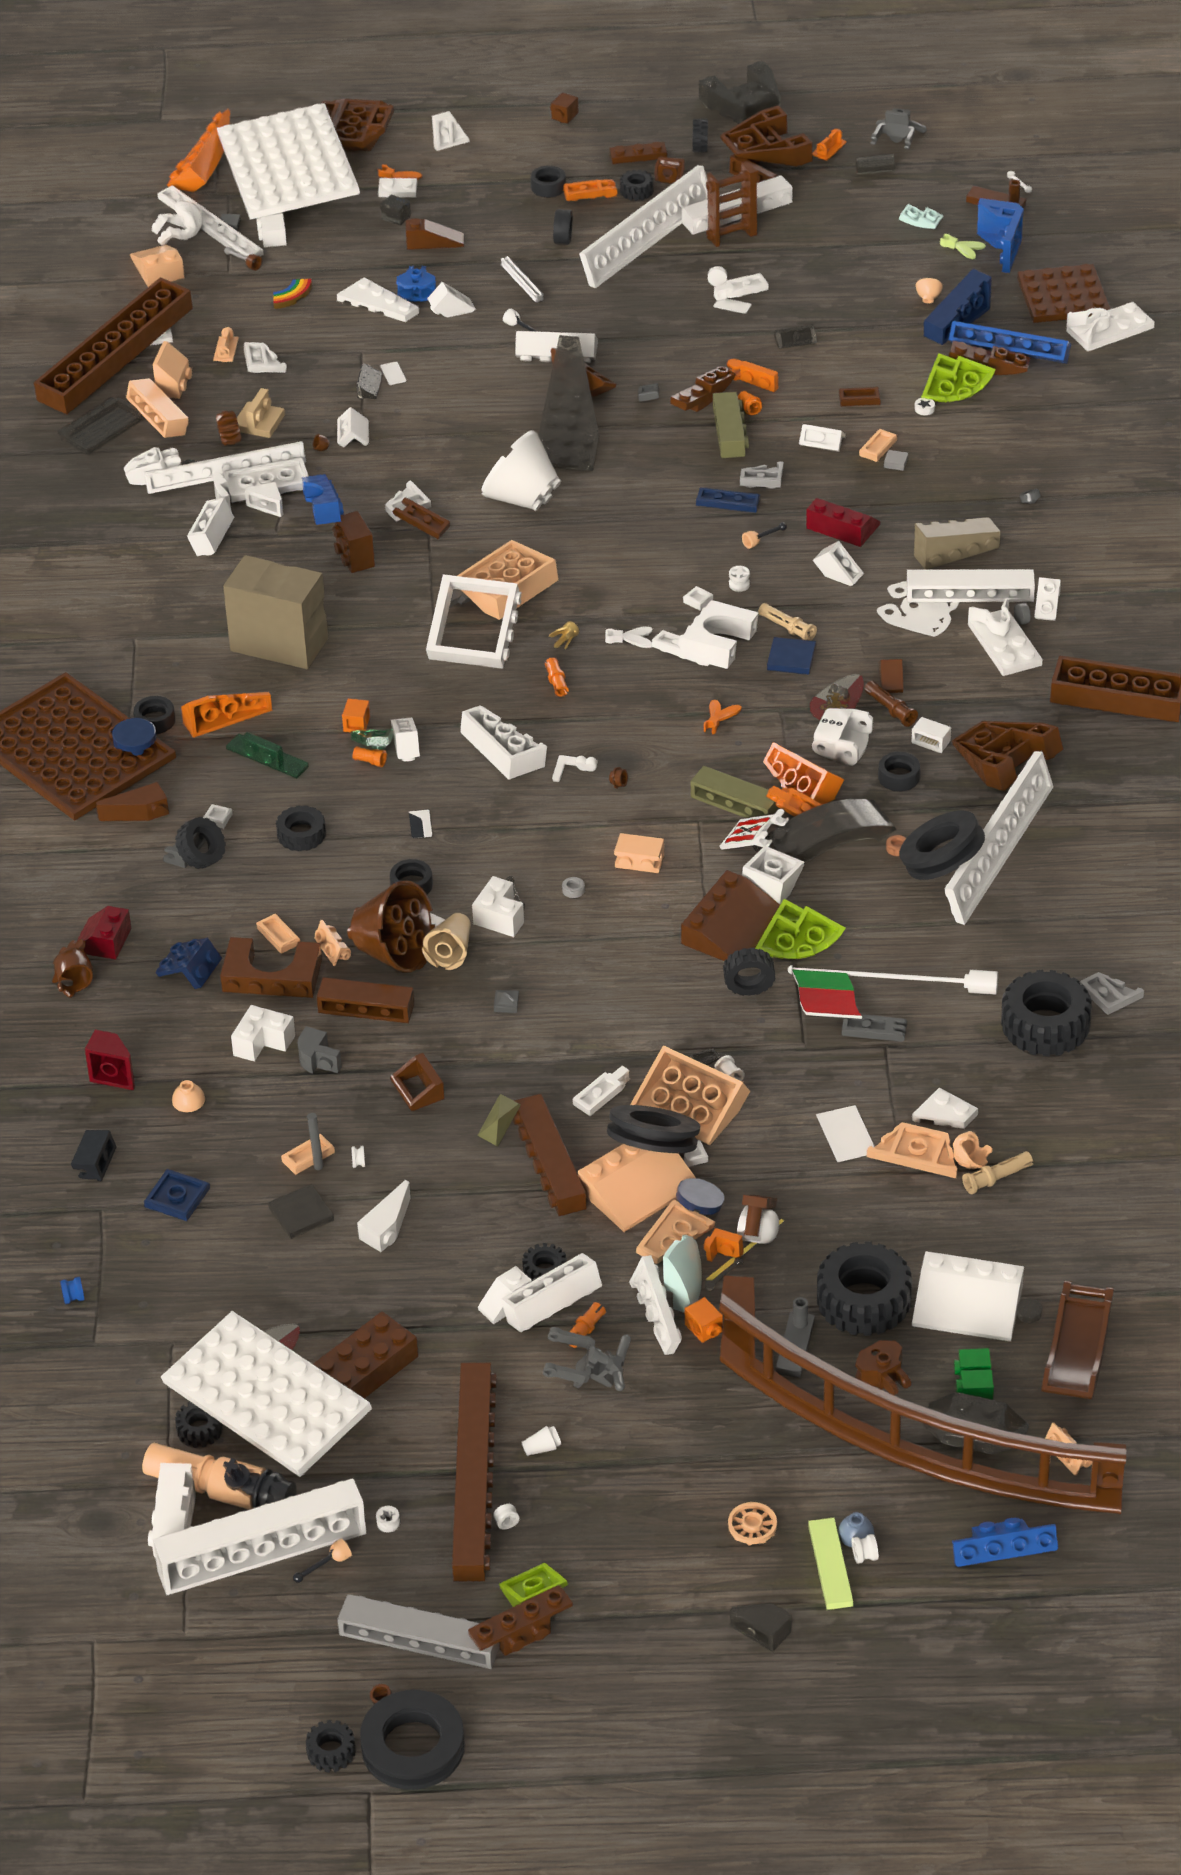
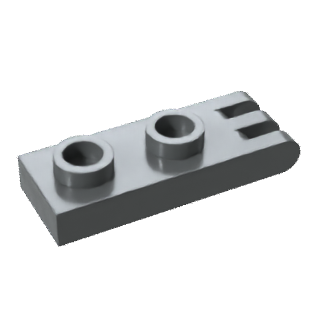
(875, 1027)

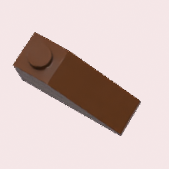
(430, 235)
(135, 805)

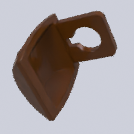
(669, 169)

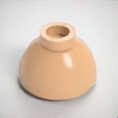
(929, 289)
(188, 1097)

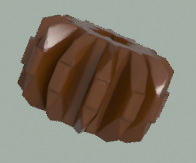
(228, 427)

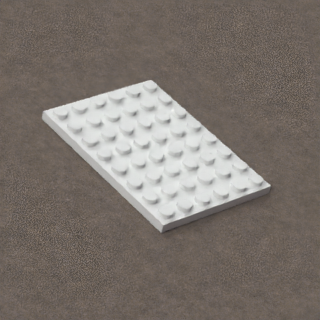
(287, 161)

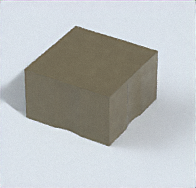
(275, 612)

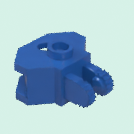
(416, 284)

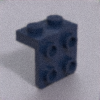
(193, 958)

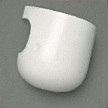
(768, 1227)

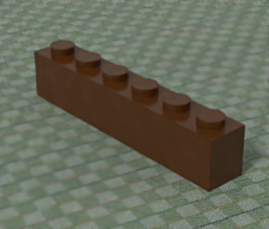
(549, 1156)

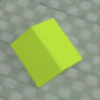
(531, 1584)

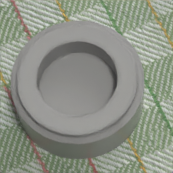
(573, 887)

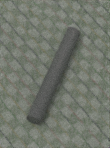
(315, 1141)

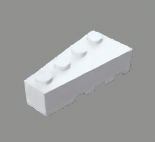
(501, 743)

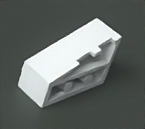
(173, 1500)

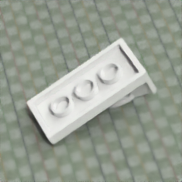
(1107, 326)
(1003, 639)

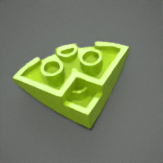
(956, 379)
(798, 932)

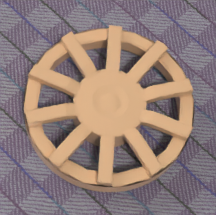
(752, 1523)

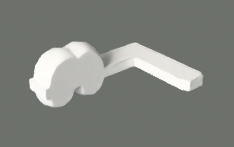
(581, 762)

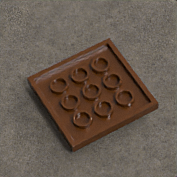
(1061, 290)

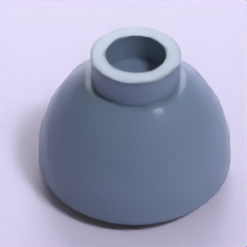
(854, 1526)

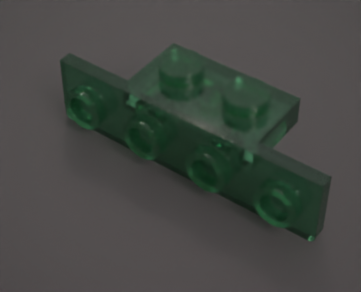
(267, 754)

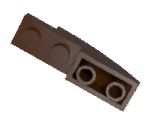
(999, 358)
(702, 392)

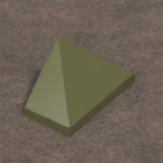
(499, 1120)

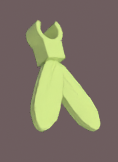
(963, 247)

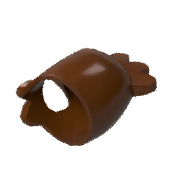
(72, 965)

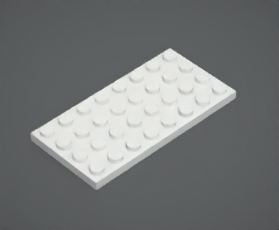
(266, 1393)

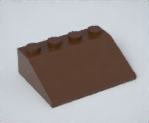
(728, 917)

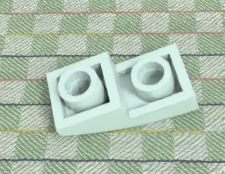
(916, 217)

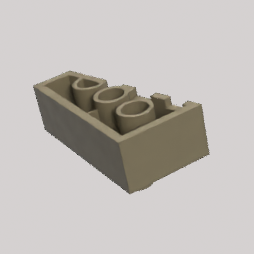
(954, 540)

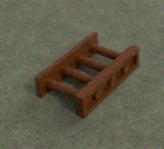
(747, 208)

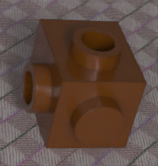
(564, 108)

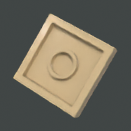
(259, 416)

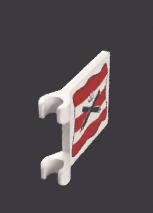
(753, 831)

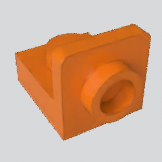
(723, 1243)

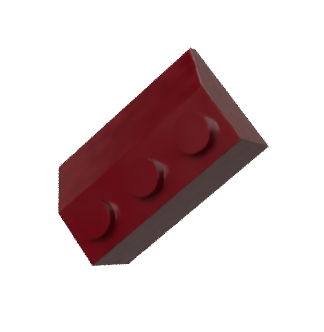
(840, 522)

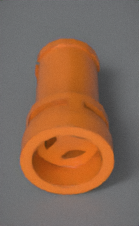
(374, 757)

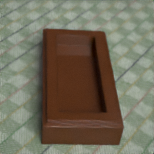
(859, 396)

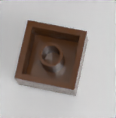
(354, 542)

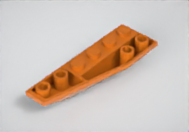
(202, 159)

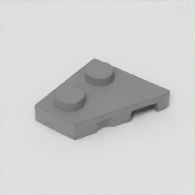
(761, 476)
(1110, 993)

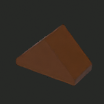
(891, 675)

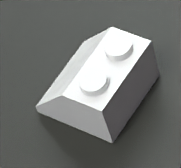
(773, 872)

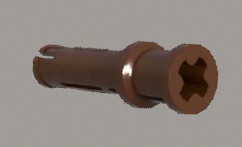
(896, 707)

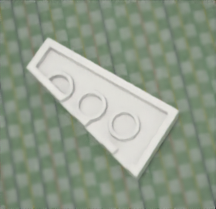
(378, 299)

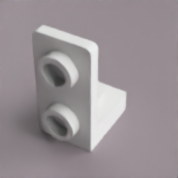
(1047, 599)

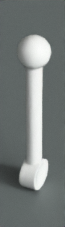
(1011, 174)

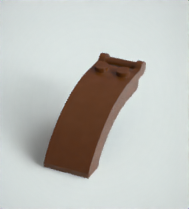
(1078, 1341)

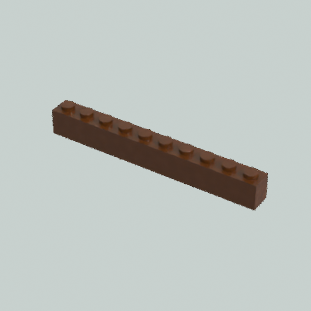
(473, 1473)

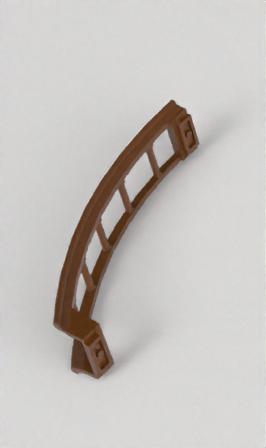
(738, 1354)

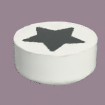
(924, 406)

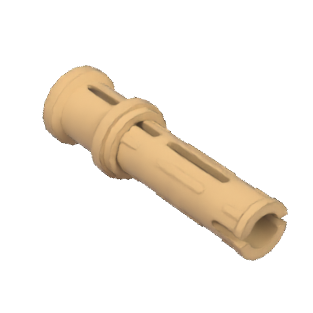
(768, 612)
(989, 1175)

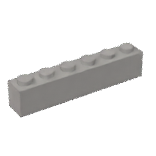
(412, 1630)

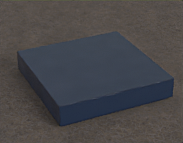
(791, 655)
(176, 1195)

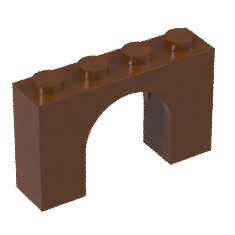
(295, 980)

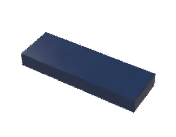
(728, 500)

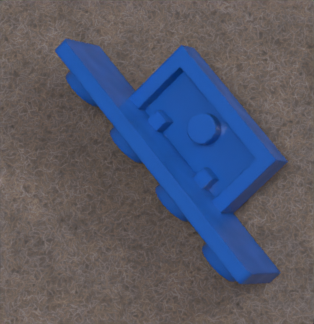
(1004, 1541)

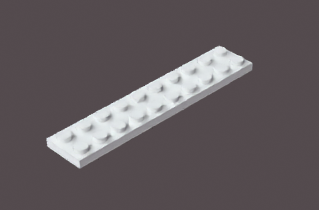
(642, 228)
(1001, 837)

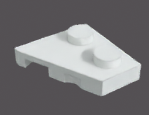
(946, 1110)

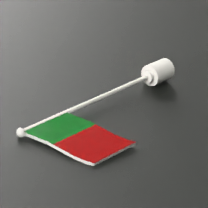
(832, 993)

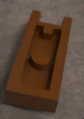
(422, 518)

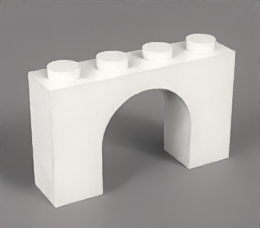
(717, 618)

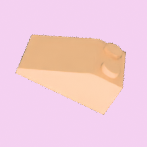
(159, 262)

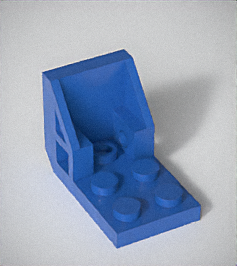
(1001, 226)

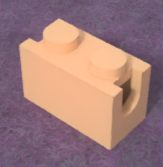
(639, 853)

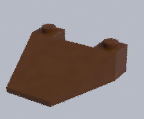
(761, 140)
(1000, 746)

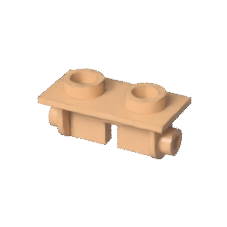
(226, 346)
(331, 943)
(1061, 1434)

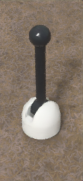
(512, 318)

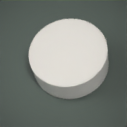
(717, 276)

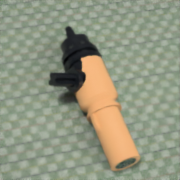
(224, 1478)

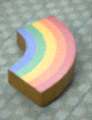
(288, 297)

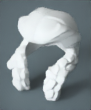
(186, 217)

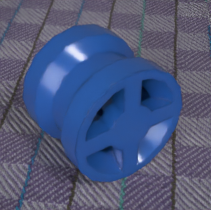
(72, 1290)

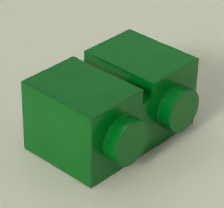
(974, 1373)

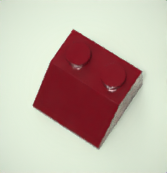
(106, 932)
(109, 1060)

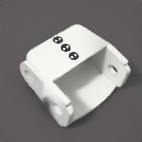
(842, 735)

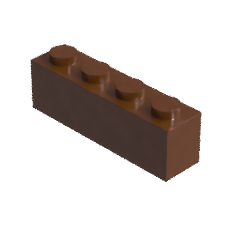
(365, 1000)

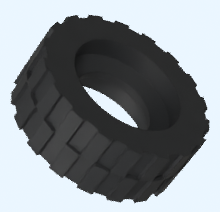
(301, 840)
(187, 848)
(749, 959)

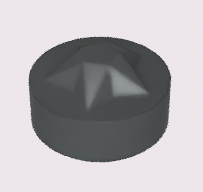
(1030, 496)

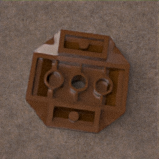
(359, 121)

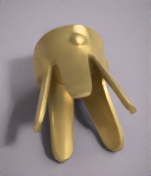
(568, 631)

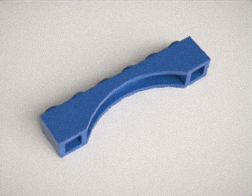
(324, 499)

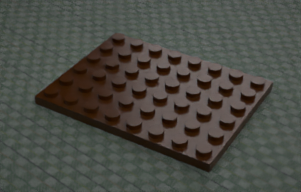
(65, 749)

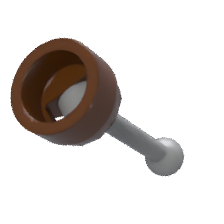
(252, 261)

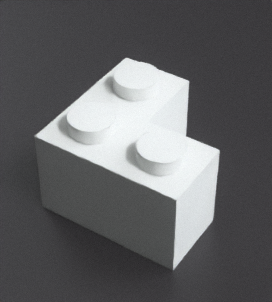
(497, 908)
(260, 1029)

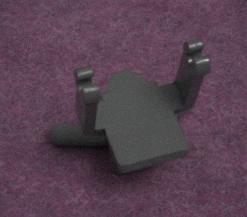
(897, 126)
(595, 1364)

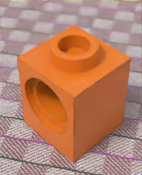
(355, 715)
(703, 1320)

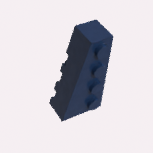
(963, 304)

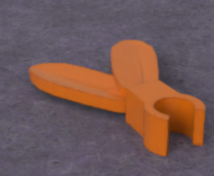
(388, 172)
(717, 715)

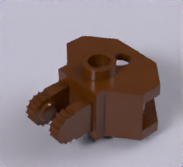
(884, 1368)

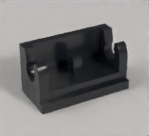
(94, 1154)

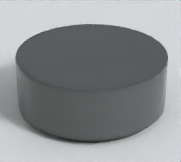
(1022, 613)

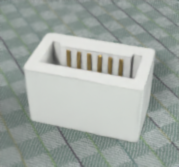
(931, 735)

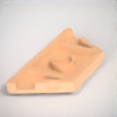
(916, 1149)

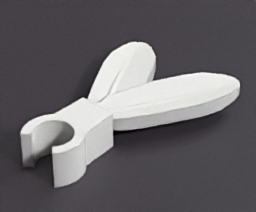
(633, 636)

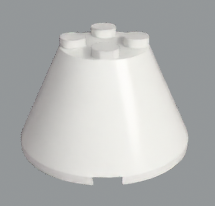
(524, 475)

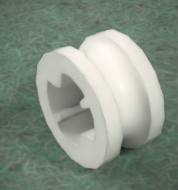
(358, 1156)
(506, 1516)
(388, 1526)

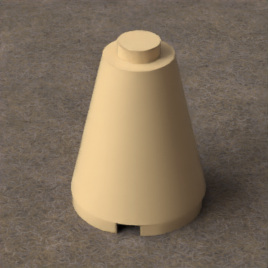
(448, 942)

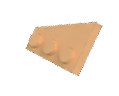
(670, 1227)

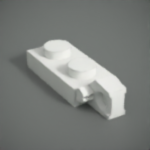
(740, 287)
(601, 1091)

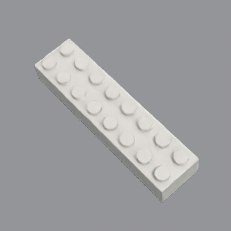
(259, 1536)

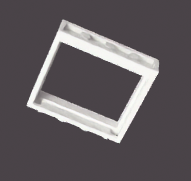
(467, 656)

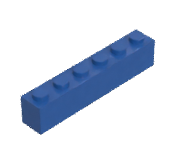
(1027, 344)

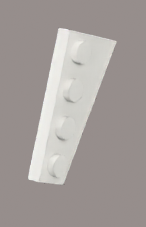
(657, 1309)

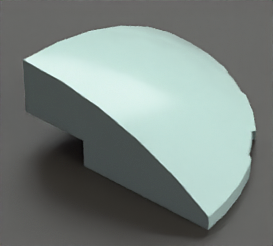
(683, 1272)

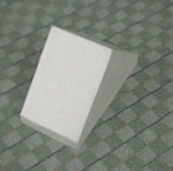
(265, 498)

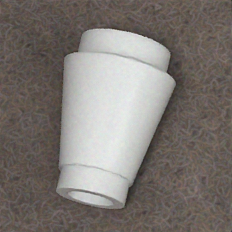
(542, 1441)

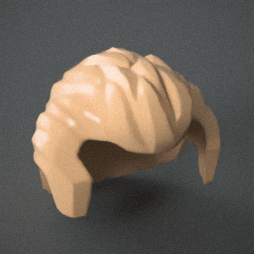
(968, 1152)

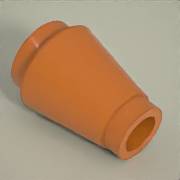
(751, 404)

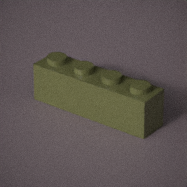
(730, 425)
(731, 794)

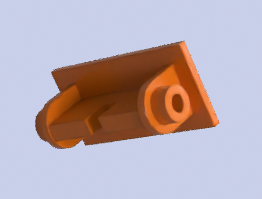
(830, 145)

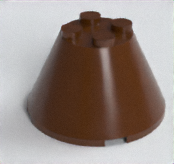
(394, 926)

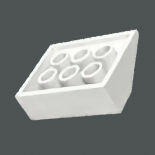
(968, 1296)

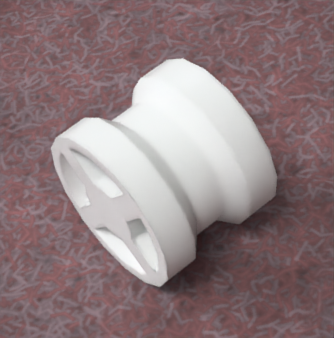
(739, 578)
(865, 1548)

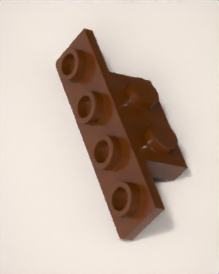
(521, 1623)

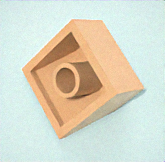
(171, 371)

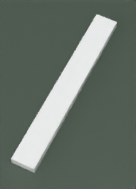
(224, 234)
(204, 470)

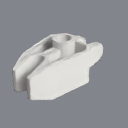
(150, 461)

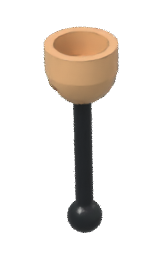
(752, 538)
(338, 1551)

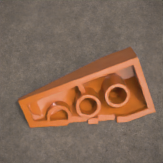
(223, 710)
(802, 774)

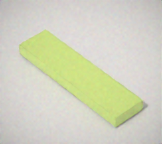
(830, 1563)

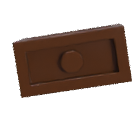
(419, 1067)

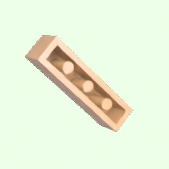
(157, 408)

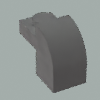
(315, 1052)

